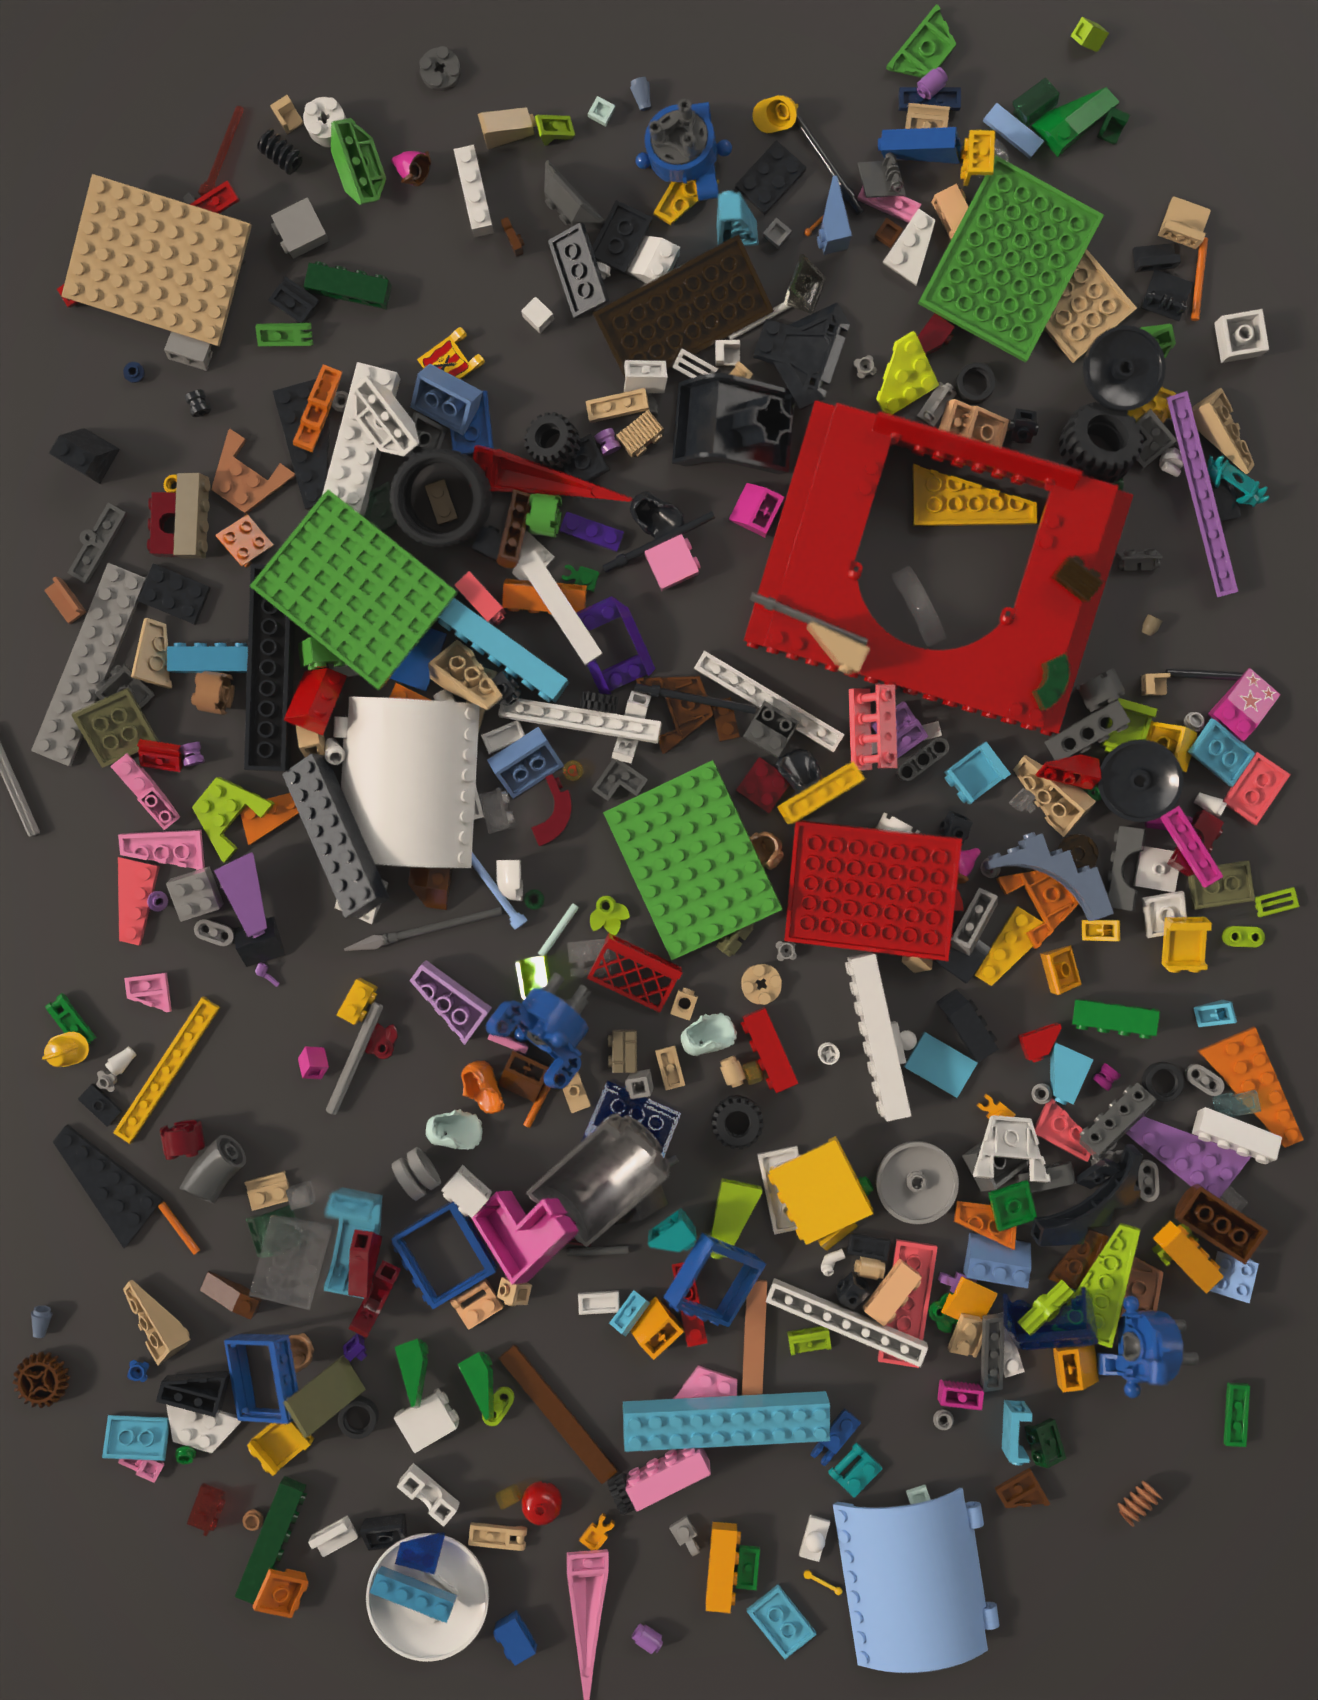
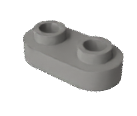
(215, 932)
(1203, 1079)
(1148, 1179)

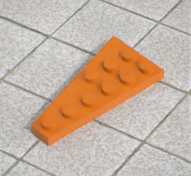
(1246, 1067)

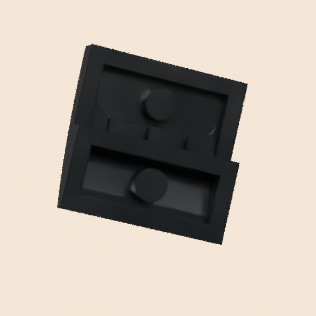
(1225, 501)
(963, 965)

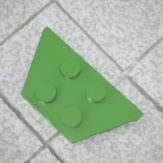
(925, 47)

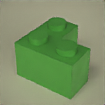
(316, 656)

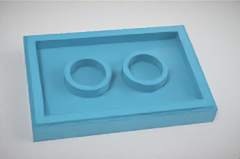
(1221, 752)
(940, 1064)
(136, 1438)
(781, 1621)

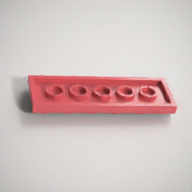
(913, 1315)

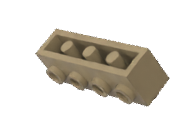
(191, 515)

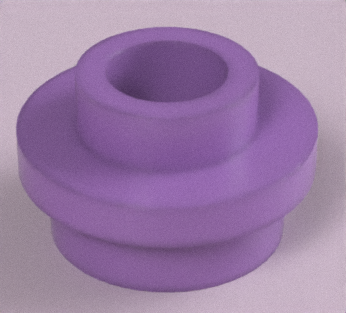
(151, 901)

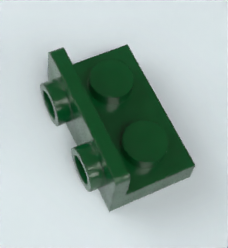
(1045, 1443)

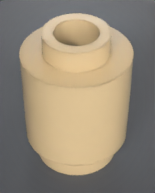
(732, 1071)
(869, 1268)

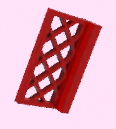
(640, 956)

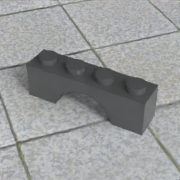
(1129, 842)

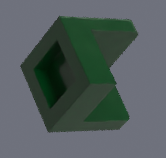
(1113, 125)

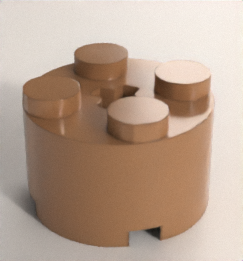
(213, 692)

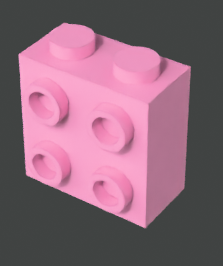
(672, 562)

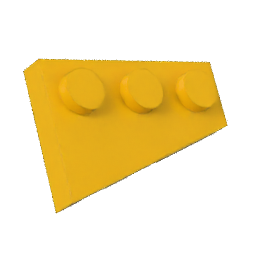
(677, 201)

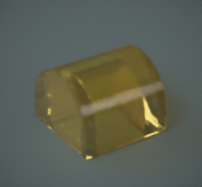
(752, 1072)
(508, 1496)

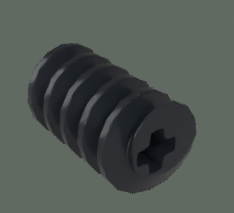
(279, 152)

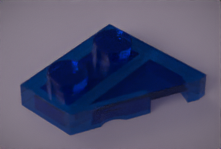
(421, 1553)

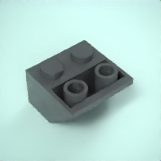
(771, 729)

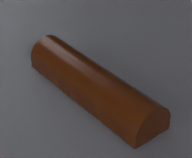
(514, 529)

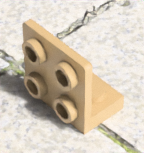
(1184, 223)

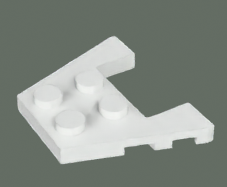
(1010, 1139)

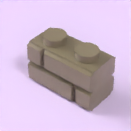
(623, 1051)

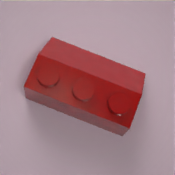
(315, 699)

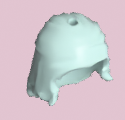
(713, 1030)
(462, 1130)

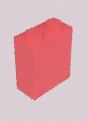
(480, 599)

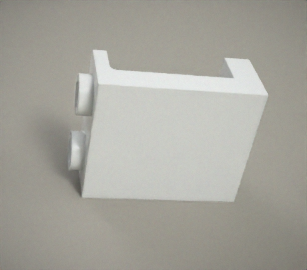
(428, 1422)

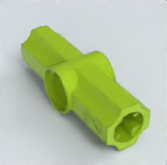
(1046, 1307)

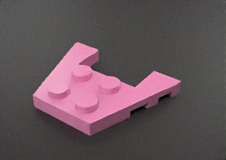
(707, 1383)

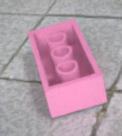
(666, 1475)

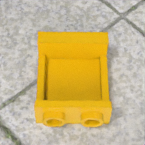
(1185, 943)
(278, 1445)

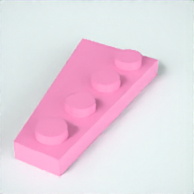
(170, 847)

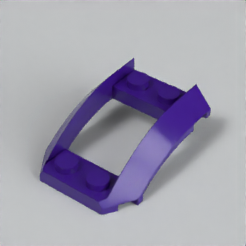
(628, 669)

